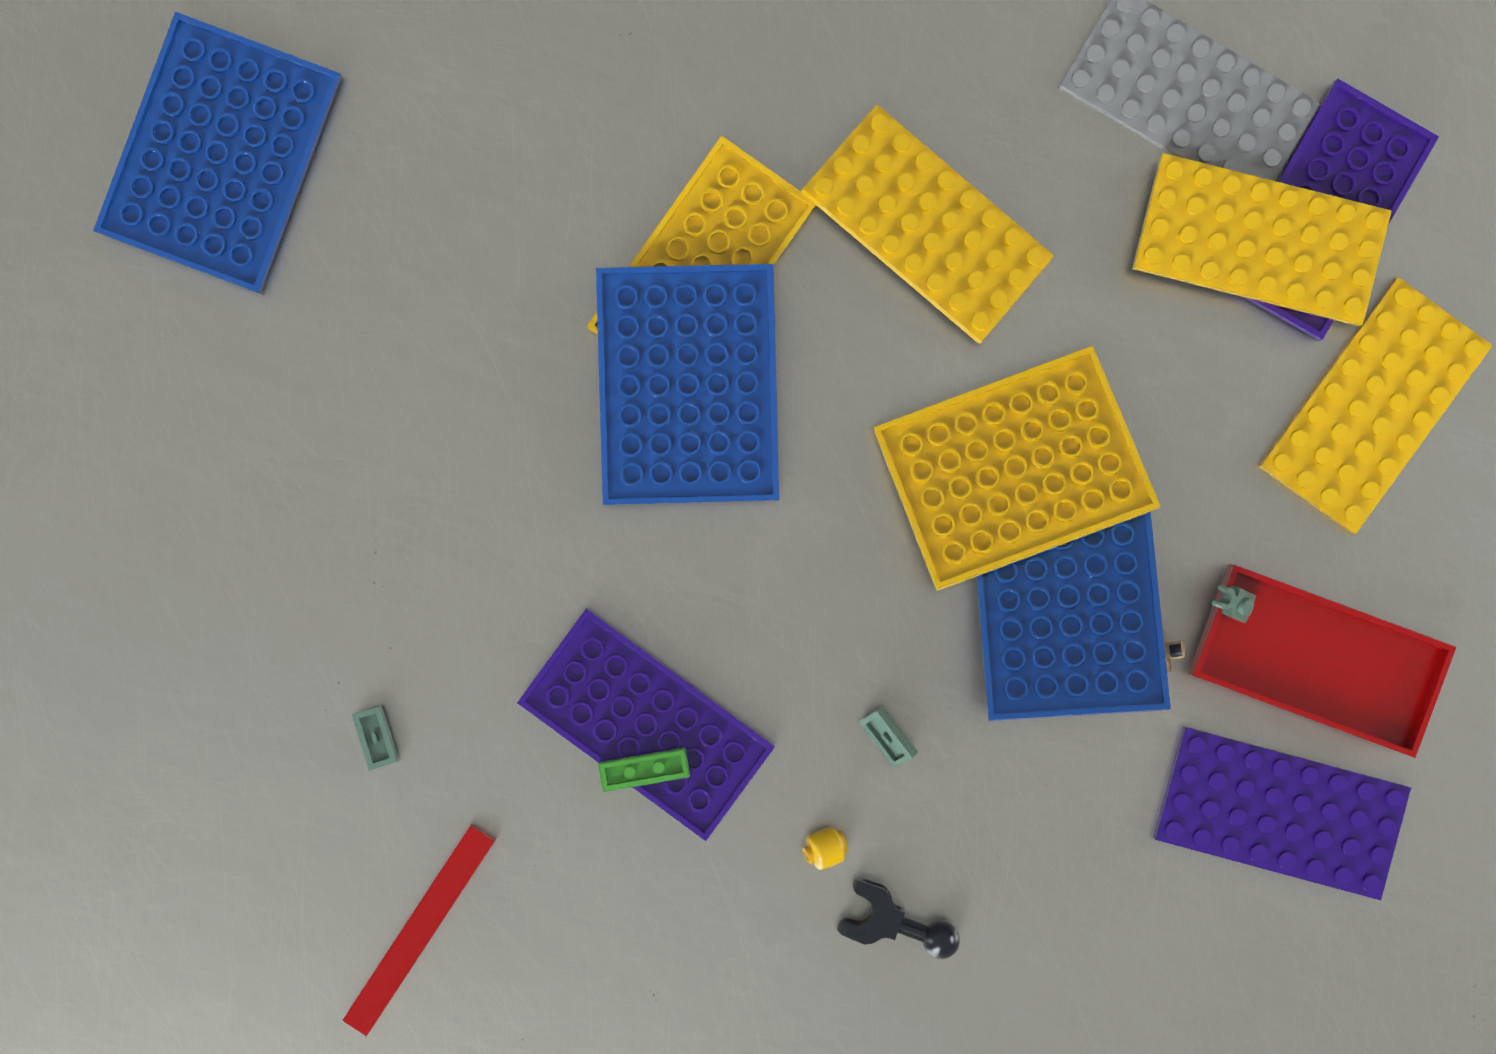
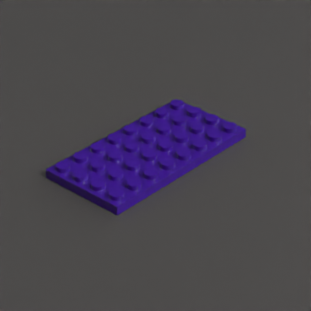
(1357, 154)
(627, 703)
(1282, 813)

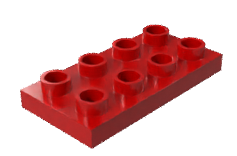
(1325, 662)

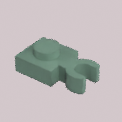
(1235, 602)

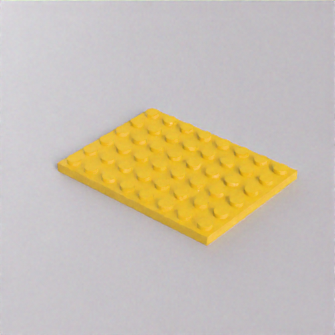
(1015, 468)

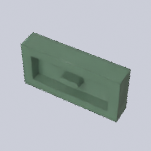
(888, 736)
(375, 737)

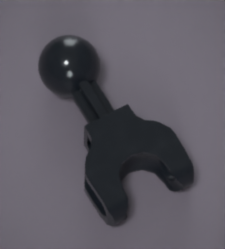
(887, 920)

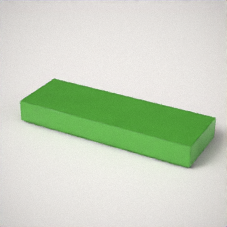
(644, 769)

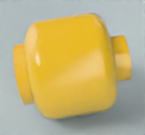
(825, 848)

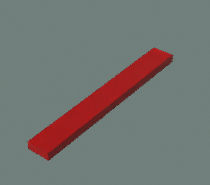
(419, 930)

